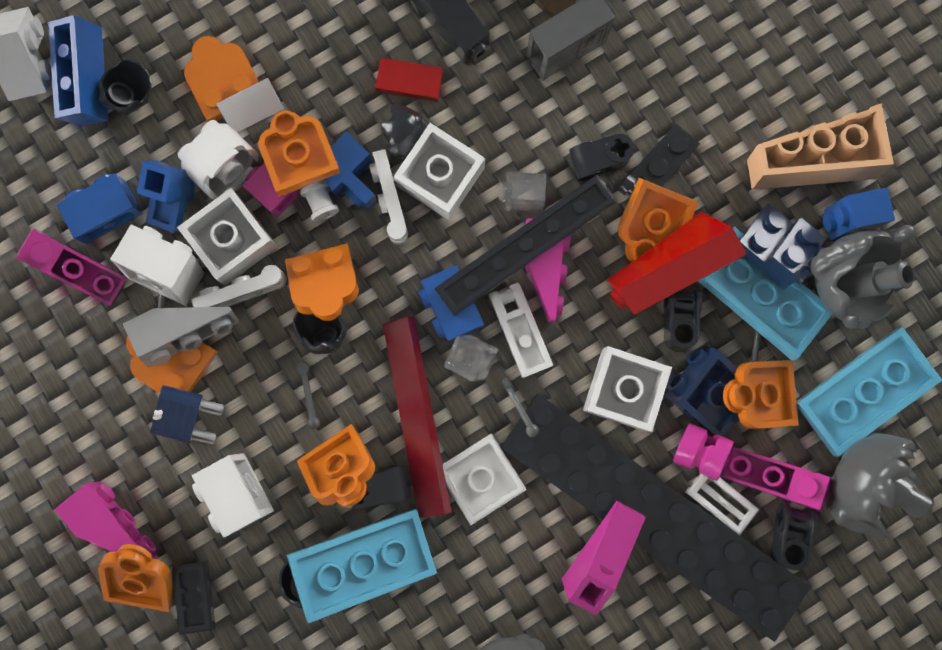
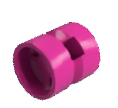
(703, 451)

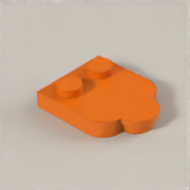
(217, 74)
(296, 152)
(652, 216)
(322, 281)
(180, 371)
(763, 394)
(338, 469)
(136, 579)

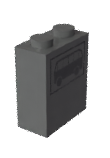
(569, 36)

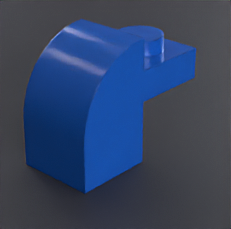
(352, 161)
(168, 193)

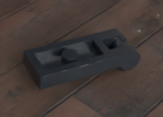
(662, 159)

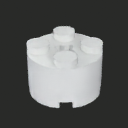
(217, 159)

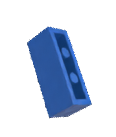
(76, 70)

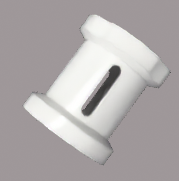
(319, 201)

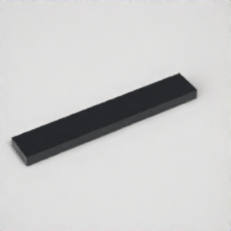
(525, 245)

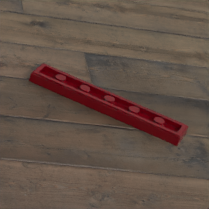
(416, 418)

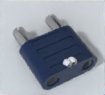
(178, 414)

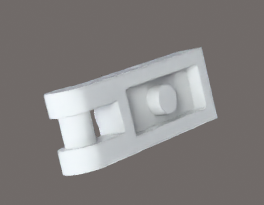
(389, 199)
(242, 289)
(521, 331)

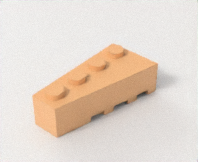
(827, 153)

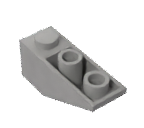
(168, 331)

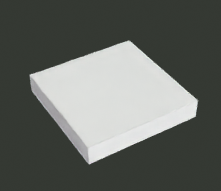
(481, 479)

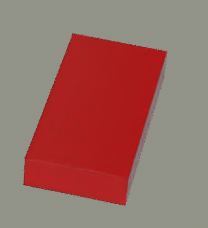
(409, 79)

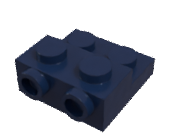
(781, 247)
(701, 388)

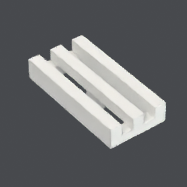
(745, 519)

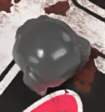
(860, 274)
(876, 474)

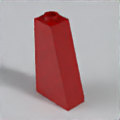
(675, 263)

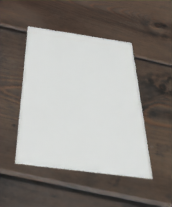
(250, 105)

